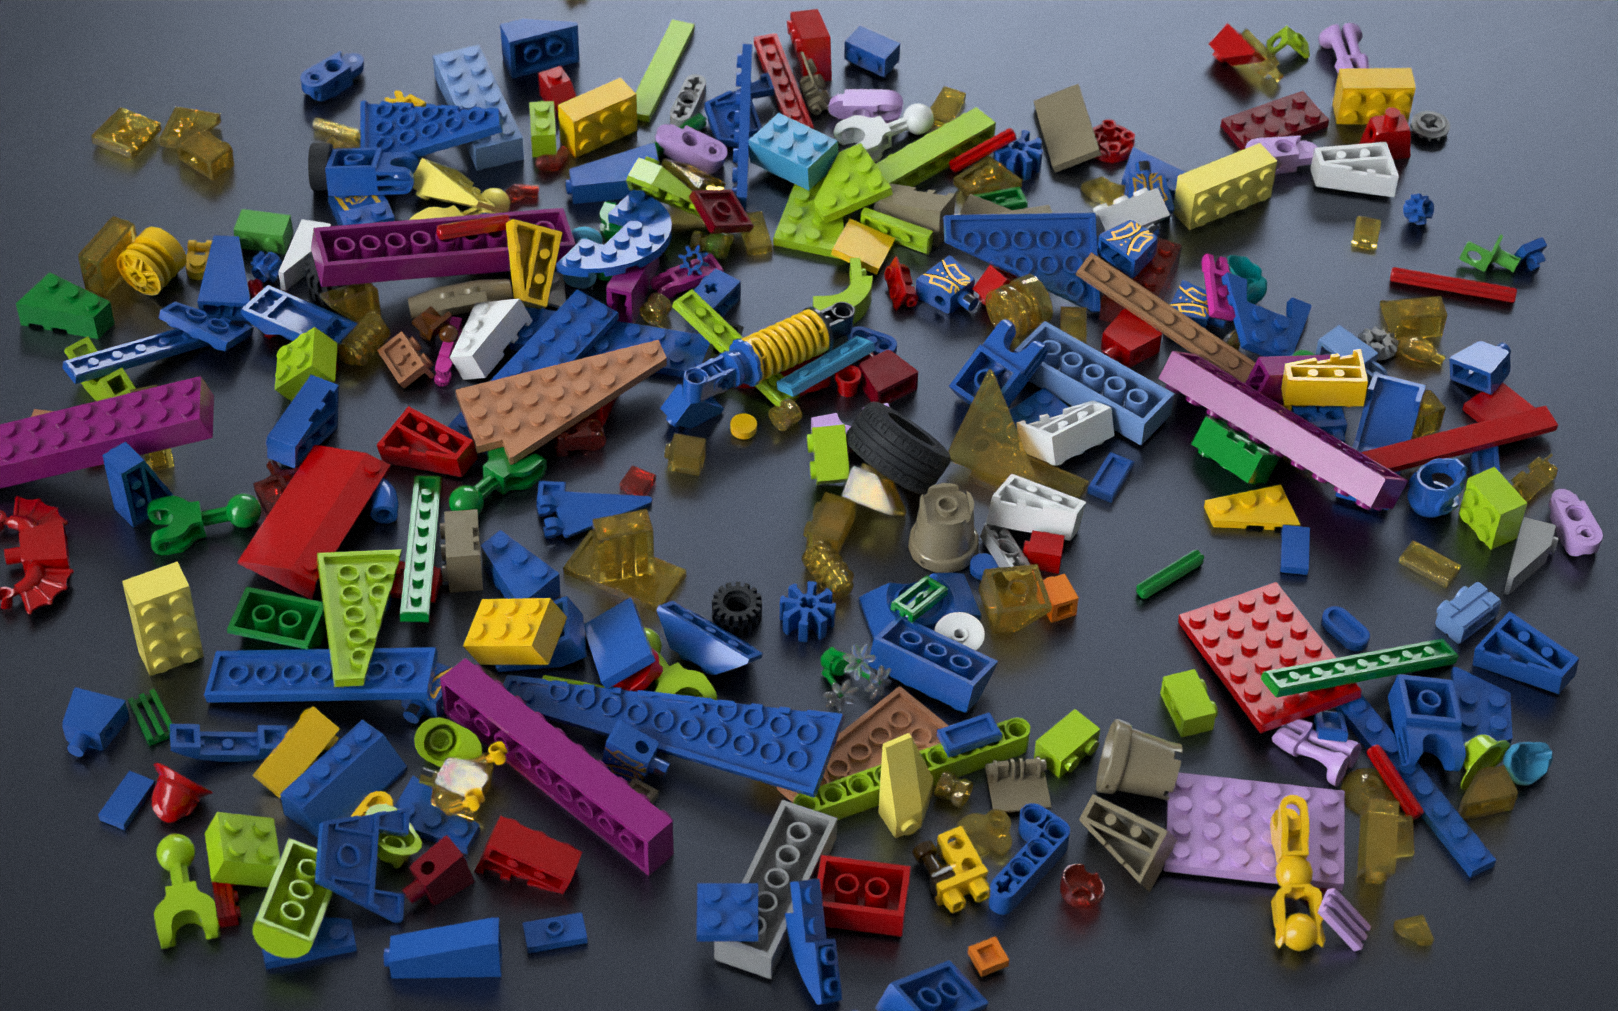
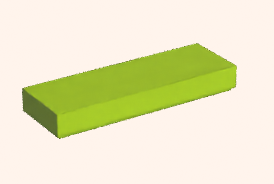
(904, 232)

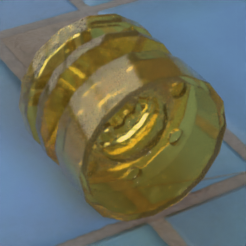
(1021, 302)

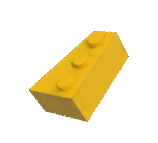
(532, 261)
(1326, 382)
(297, 751)

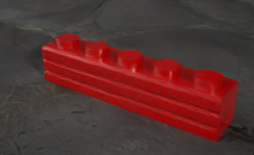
(225, 904)

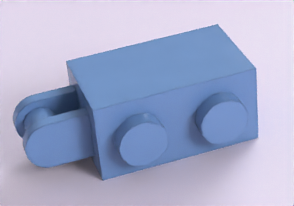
(1343, 343)

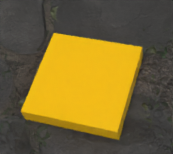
(863, 243)

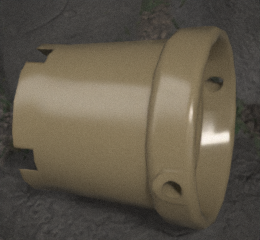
(944, 530)
(1137, 763)

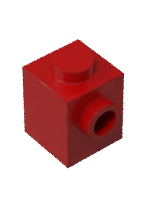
(1045, 550)

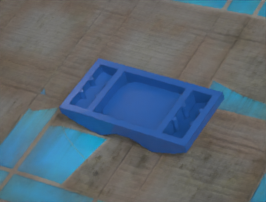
(289, 316)
(877, 602)

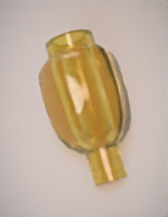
(1419, 350)

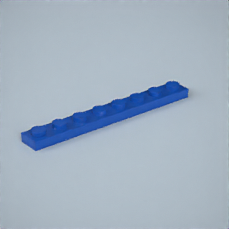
(742, 118)
(1438, 811)

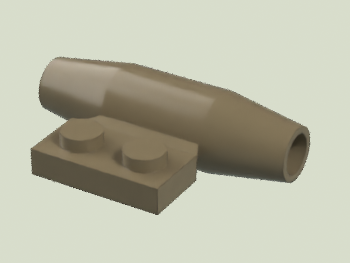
(460, 297)

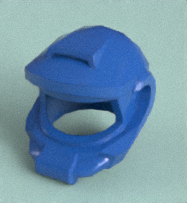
(1432, 497)

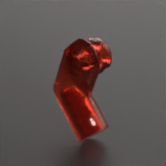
(552, 161)
(520, 191)

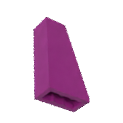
(628, 290)
(1269, 371)

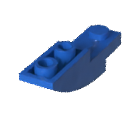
(812, 951)

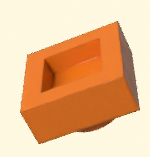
(988, 956)

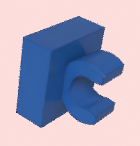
(1532, 253)

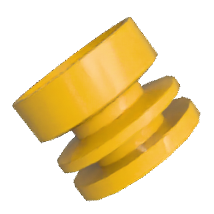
(151, 261)

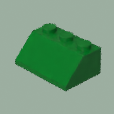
(279, 619)

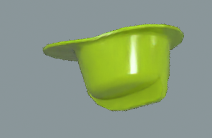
(443, 739)
(1481, 753)
(395, 848)

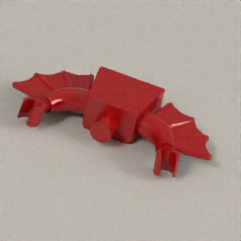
(41, 552)

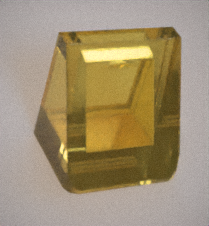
(1366, 232)

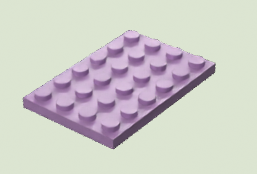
(1227, 831)

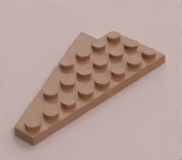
(542, 403)

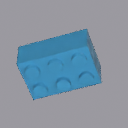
(793, 151)

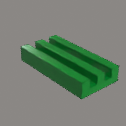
(1014, 201)
(922, 602)
(145, 700)

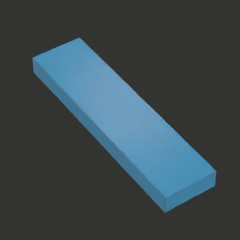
(825, 366)

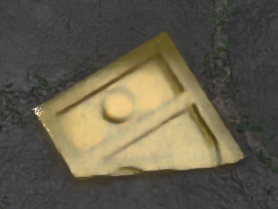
(184, 120)
(986, 177)

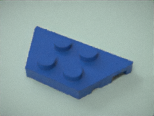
(1482, 707)

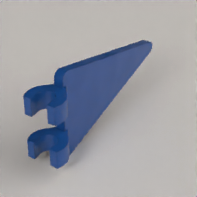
(578, 509)

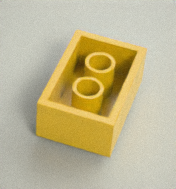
(1370, 91)
(597, 117)
(515, 631)

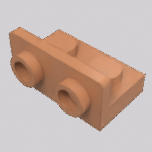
(405, 360)

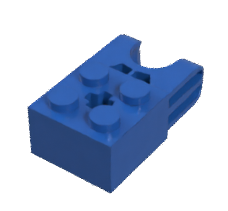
(369, 172)
(1010, 368)
(1427, 720)

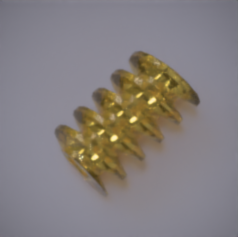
(363, 340)
(828, 569)

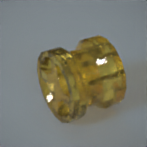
(655, 308)
(785, 414)

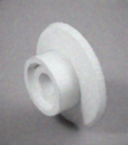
(962, 625)

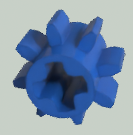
(1418, 209)
(700, 257)
(266, 266)

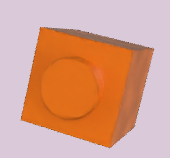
(1062, 598)

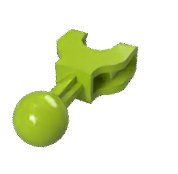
(676, 678)
(182, 900)

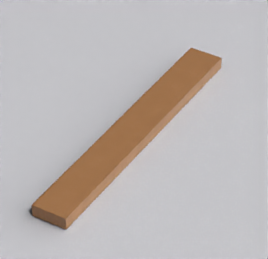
(1164, 317)

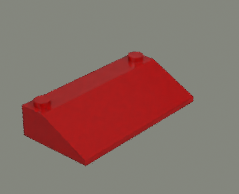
(313, 516)

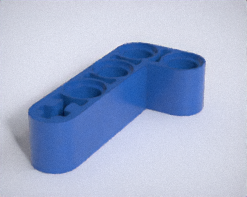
(1025, 863)

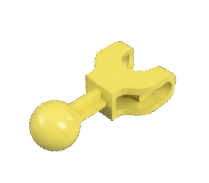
(495, 195)

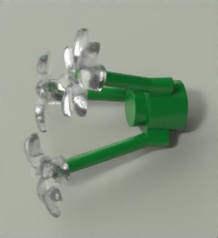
(839, 663)

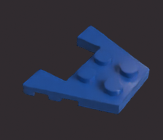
(722, 109)
(1263, 329)
(349, 859)

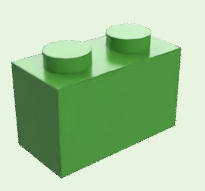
(264, 231)

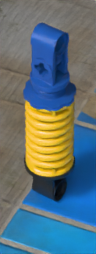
(769, 351)

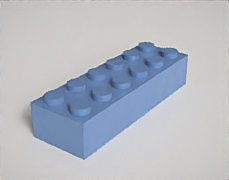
(469, 83)
(1084, 374)

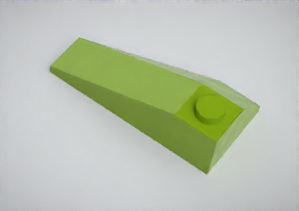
(660, 184)

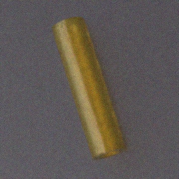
(336, 129)

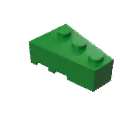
(65, 306)
(1235, 451)

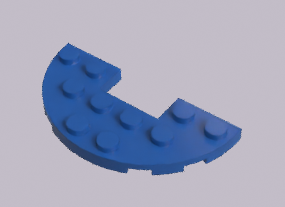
(639, 241)

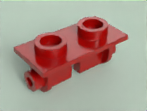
(899, 284)

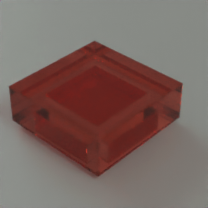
(637, 481)

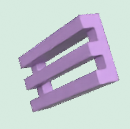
(1345, 917)

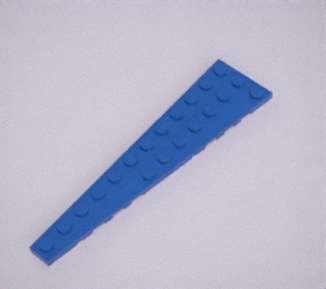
(743, 739)

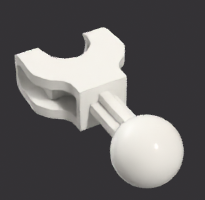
(876, 134)

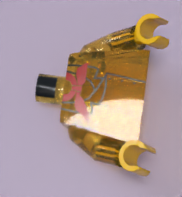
(463, 783)

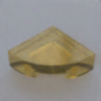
(1415, 929)

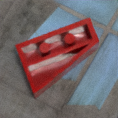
(811, 37)
(426, 445)
(529, 856)

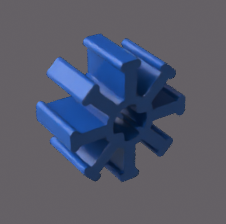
(1021, 155)
(807, 611)

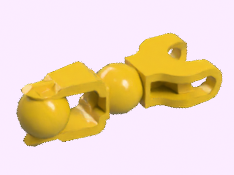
(1294, 876)

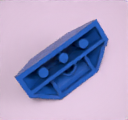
(703, 641)

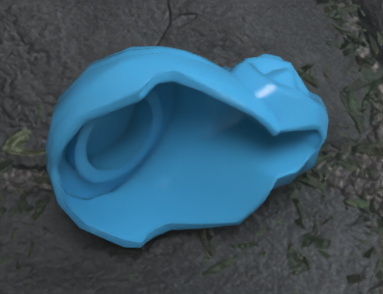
(1527, 761)

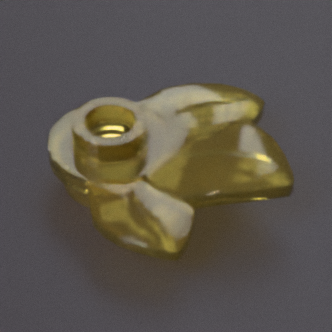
(985, 835)

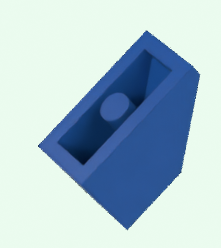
(689, 414)

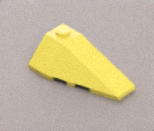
(448, 185)
(904, 786)

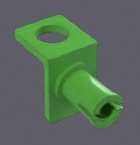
(1496, 255)

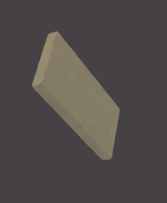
(1067, 128)

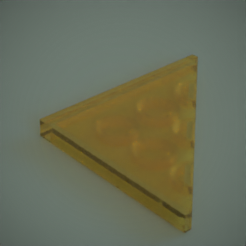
(990, 438)

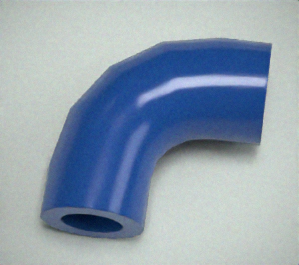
(384, 503)

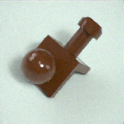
(431, 324)

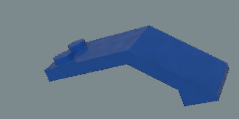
(1388, 414)

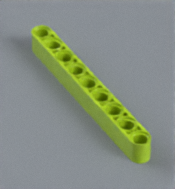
(846, 790)

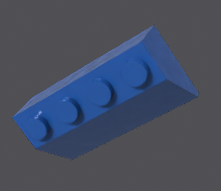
(932, 663)
(342, 778)

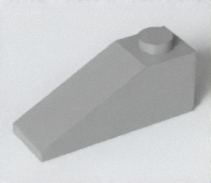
(1531, 551)

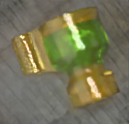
(715, 244)

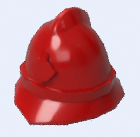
(175, 794)

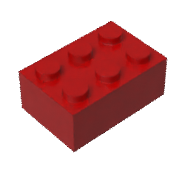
(864, 894)

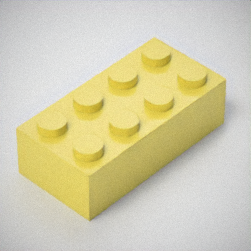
(1224, 186)
(163, 618)

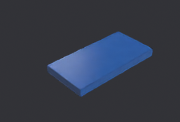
(618, 643)

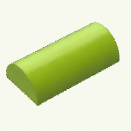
(292, 904)

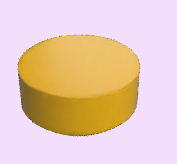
(743, 426)

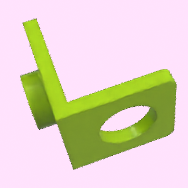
(1290, 38)

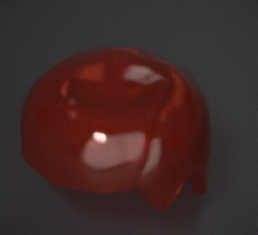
(1080, 887)

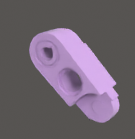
(867, 103)
(691, 147)
(1287, 151)
(1574, 523)

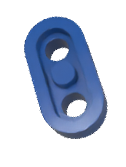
(881, 341)

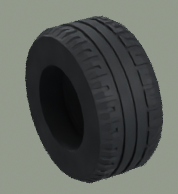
(897, 447)

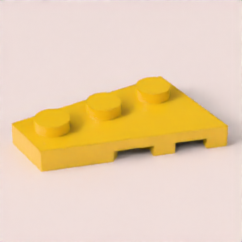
(1257, 507)

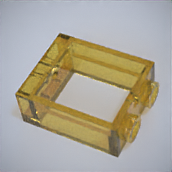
(1377, 840)

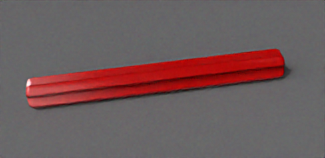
(1453, 284)

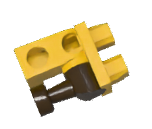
(960, 875)

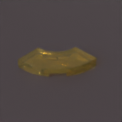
(1103, 190)

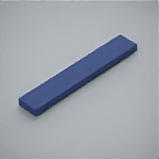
(130, 355)

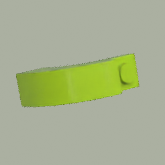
(857, 294)
(102, 387)

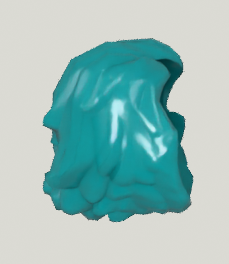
(1245, 268)

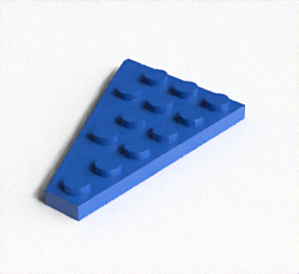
(424, 129)
(1035, 244)

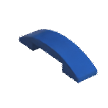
(225, 746)

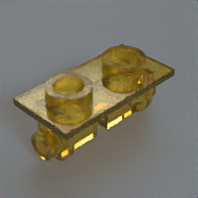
(1540, 471)

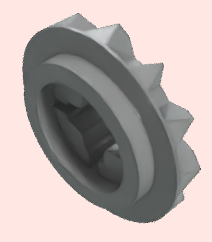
(1426, 119)
(1389, 343)

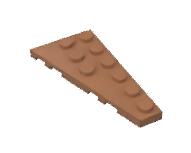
(862, 741)

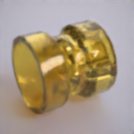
(953, 789)

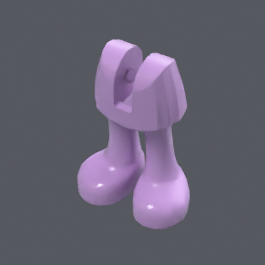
(1350, 35)
(1299, 739)

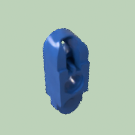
(331, 75)

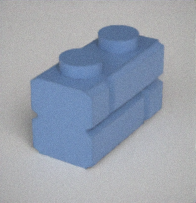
(1467, 612)

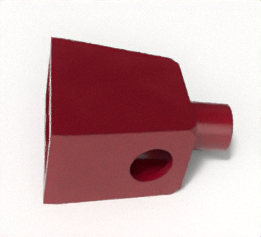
(887, 377)
(439, 873)

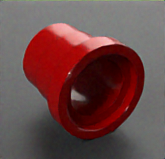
(848, 380)

